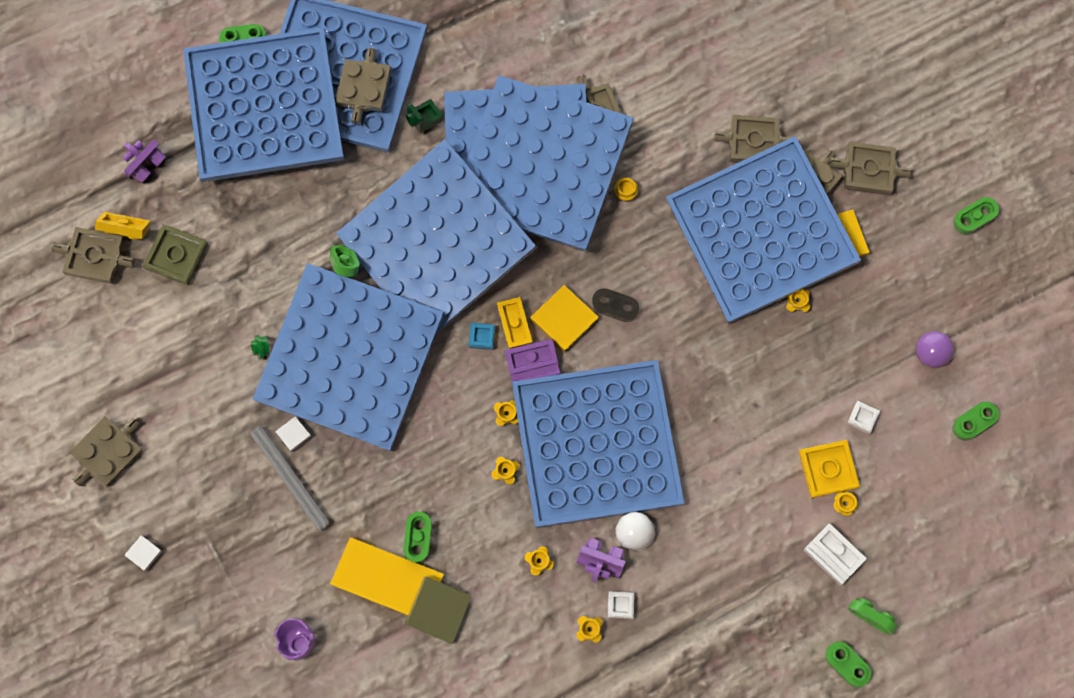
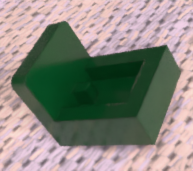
(424, 115)

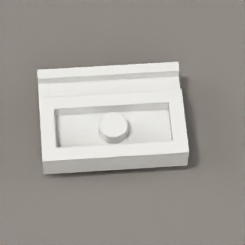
(834, 554)

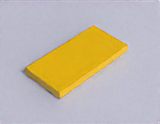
(380, 576)

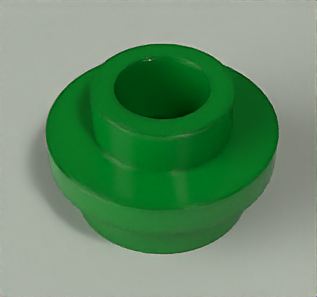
(260, 346)

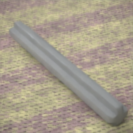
(290, 478)

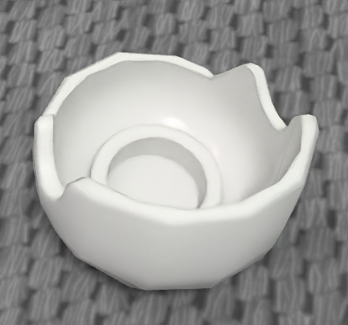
(635, 531)

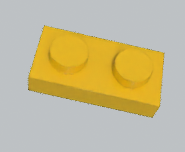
(123, 225)
(514, 323)

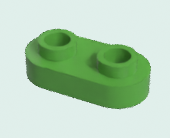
(241, 32)
(974, 215)
(344, 261)
(976, 420)
(417, 537)
(882, 621)
(846, 666)

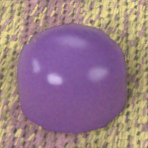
(934, 349)
(294, 639)

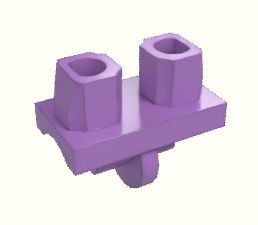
(135, 168)
(600, 563)

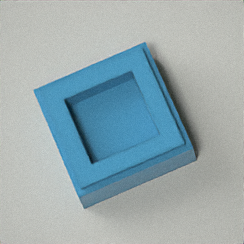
(481, 336)

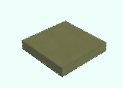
(175, 254)
(438, 610)

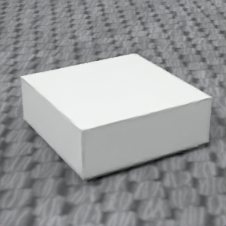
(863, 417)
(293, 434)
(143, 553)
(620, 605)

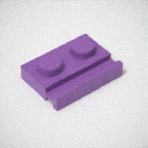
(532, 361)

